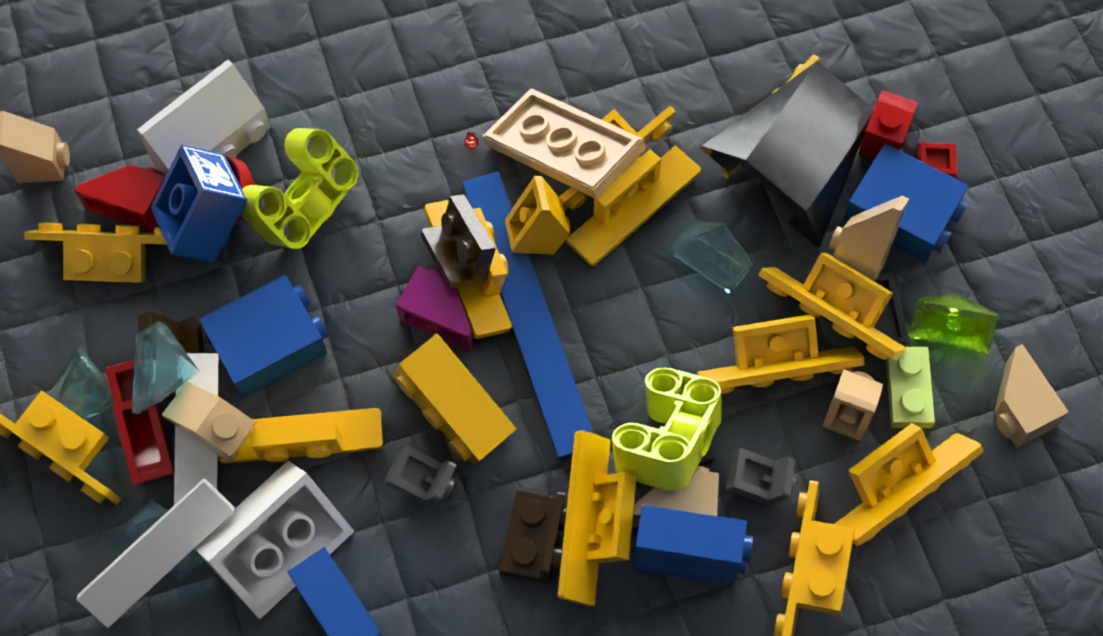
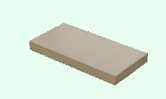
(564, 143)

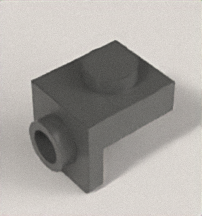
(420, 476)
(760, 477)

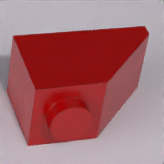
(887, 124)
(124, 195)

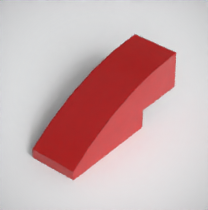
(141, 434)

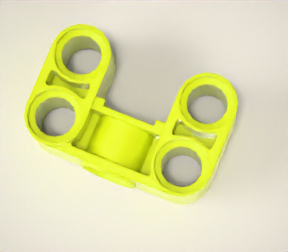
(310, 197)
(670, 454)

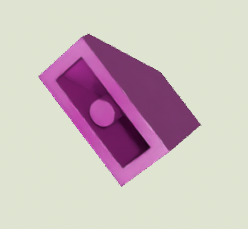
(435, 308)

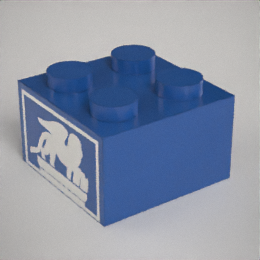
(198, 203)

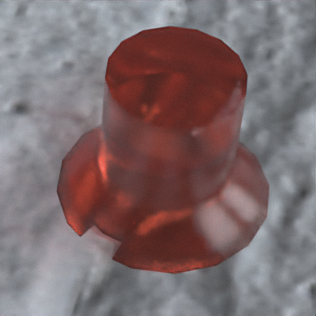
(471, 140)

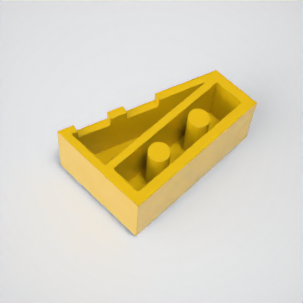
(453, 400)

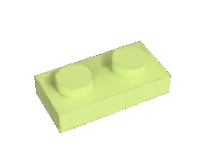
(910, 389)

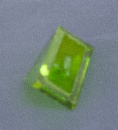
(954, 322)

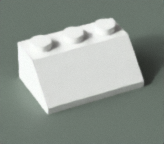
(212, 115)
(272, 534)

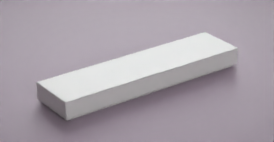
(193, 458)
(155, 553)

